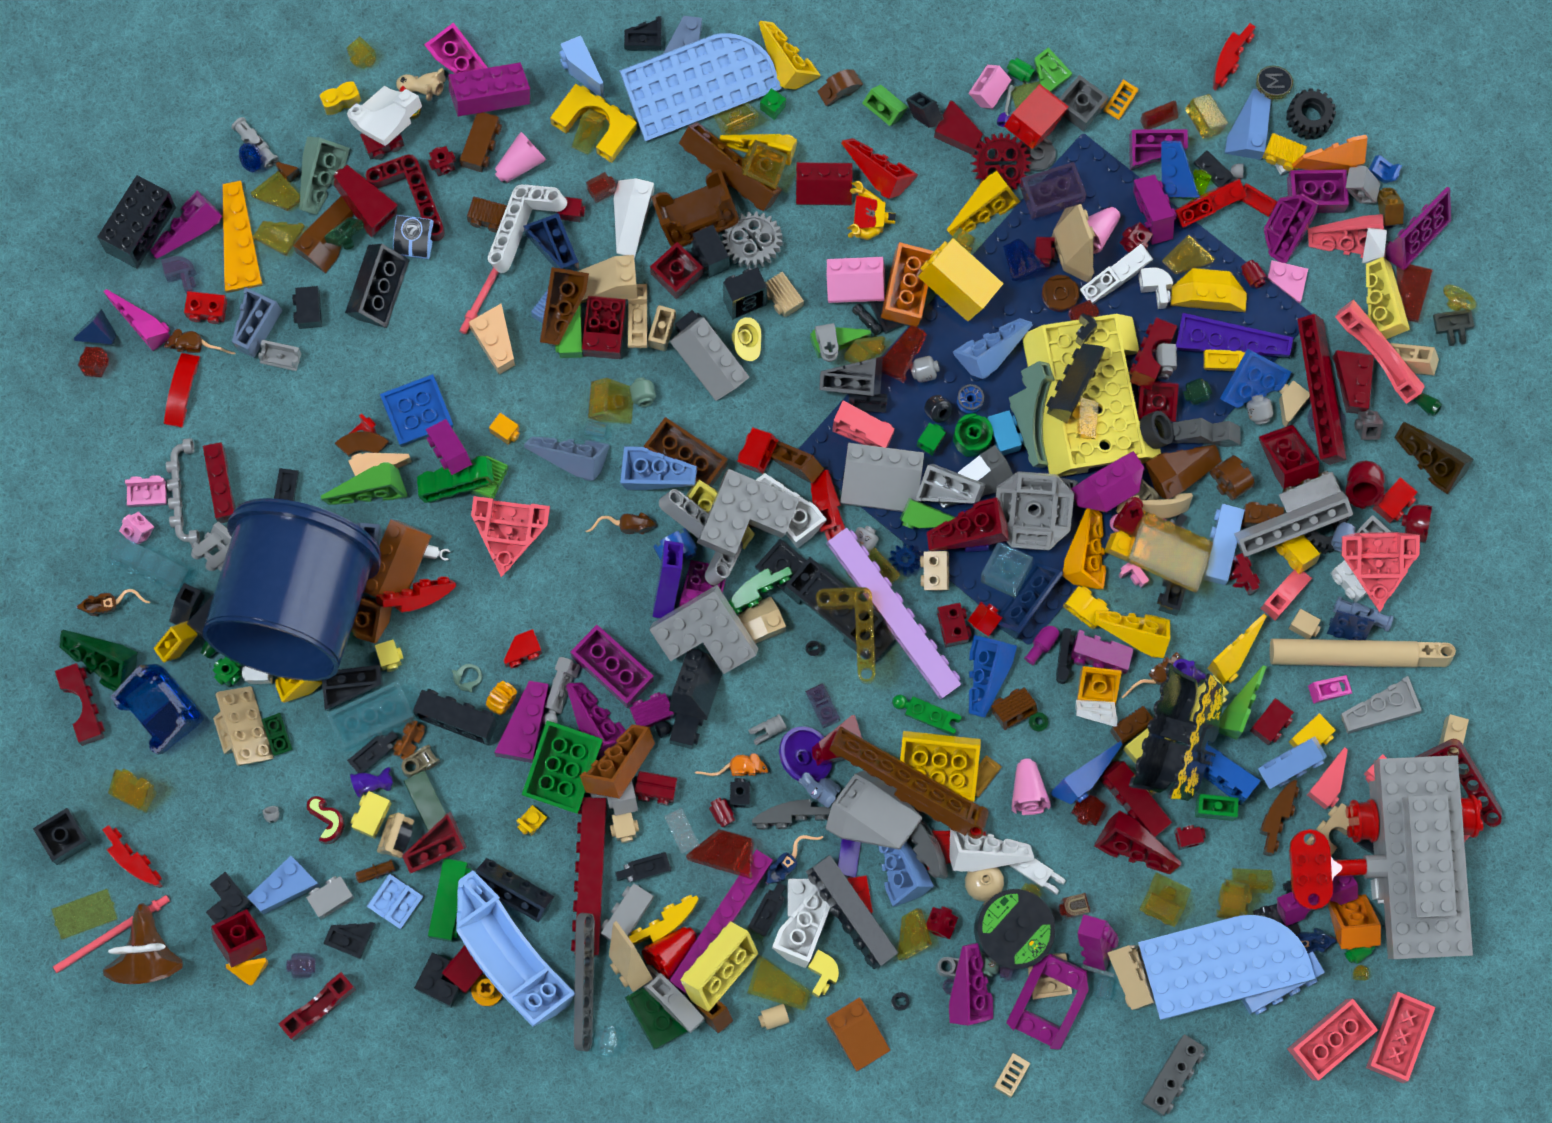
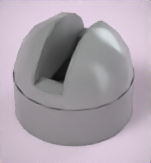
(1237, 170)
(271, 814)

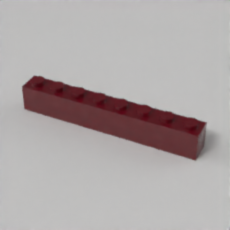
(1321, 389)
(590, 864)

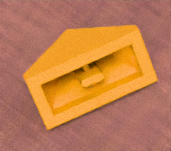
(249, 970)

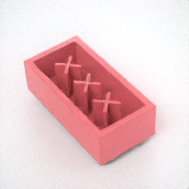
(1400, 1037)

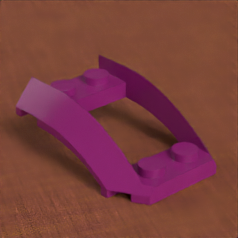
(1037, 1026)

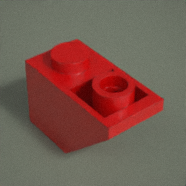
(523, 647)

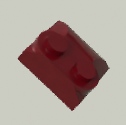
(1160, 398)

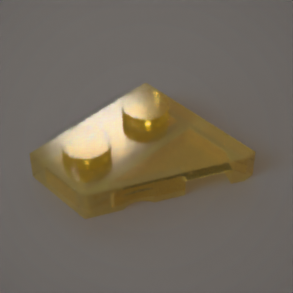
(277, 192)
(279, 235)
(913, 935)

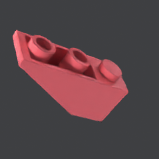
(1285, 594)

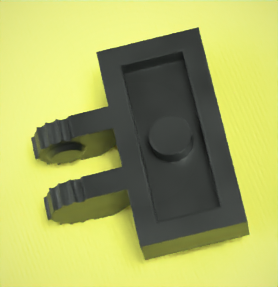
(1454, 321)

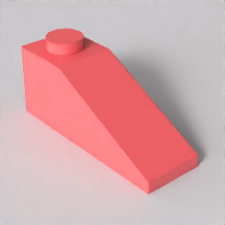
(1329, 784)

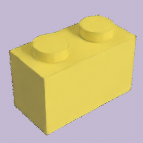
(371, 814)

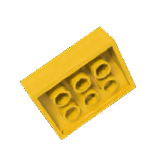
(945, 759)

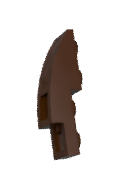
(1279, 810)

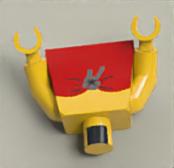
(868, 214)

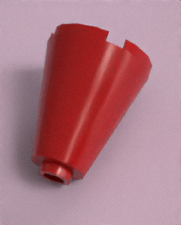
(669, 951)

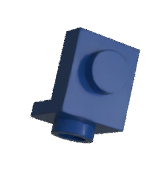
(1384, 170)

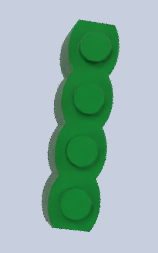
(442, 484)

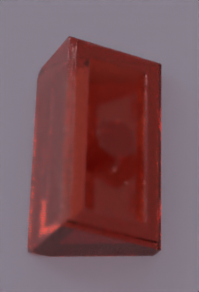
(1159, 115)

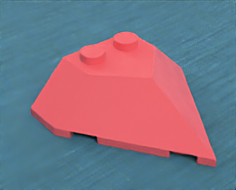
(508, 528)
(1380, 561)

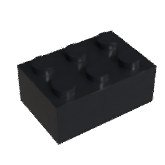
(744, 292)

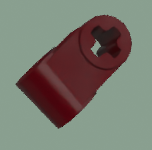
(1129, 516)

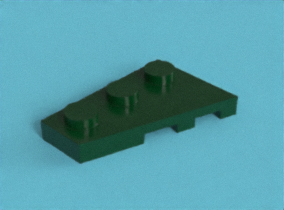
(653, 1019)

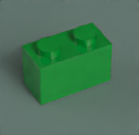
(1216, 807)

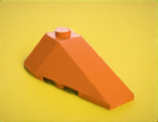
(1335, 157)

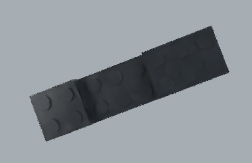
(807, 581)

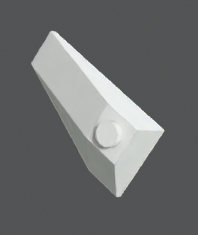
(806, 518)

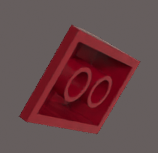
(1289, 456)

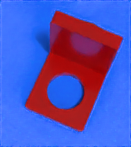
(366, 424)

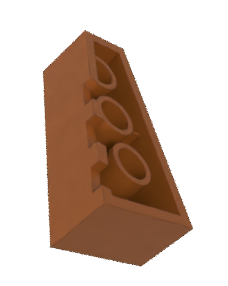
(619, 764)

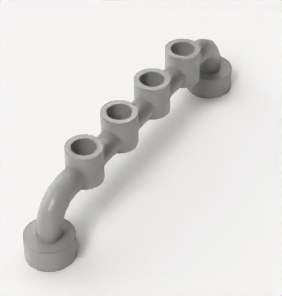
(175, 486)

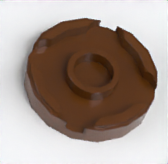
(1060, 293)

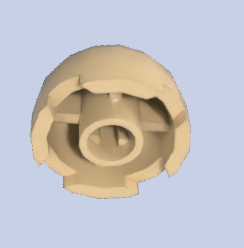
(980, 890)

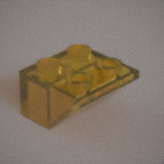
(131, 790)

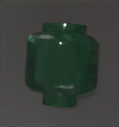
(1197, 391)

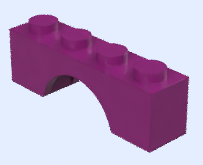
(1344, 890)

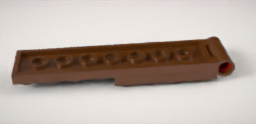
(912, 785)

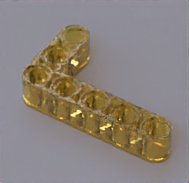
(861, 626)

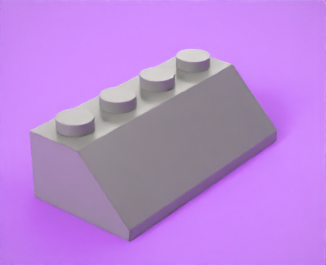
(709, 358)

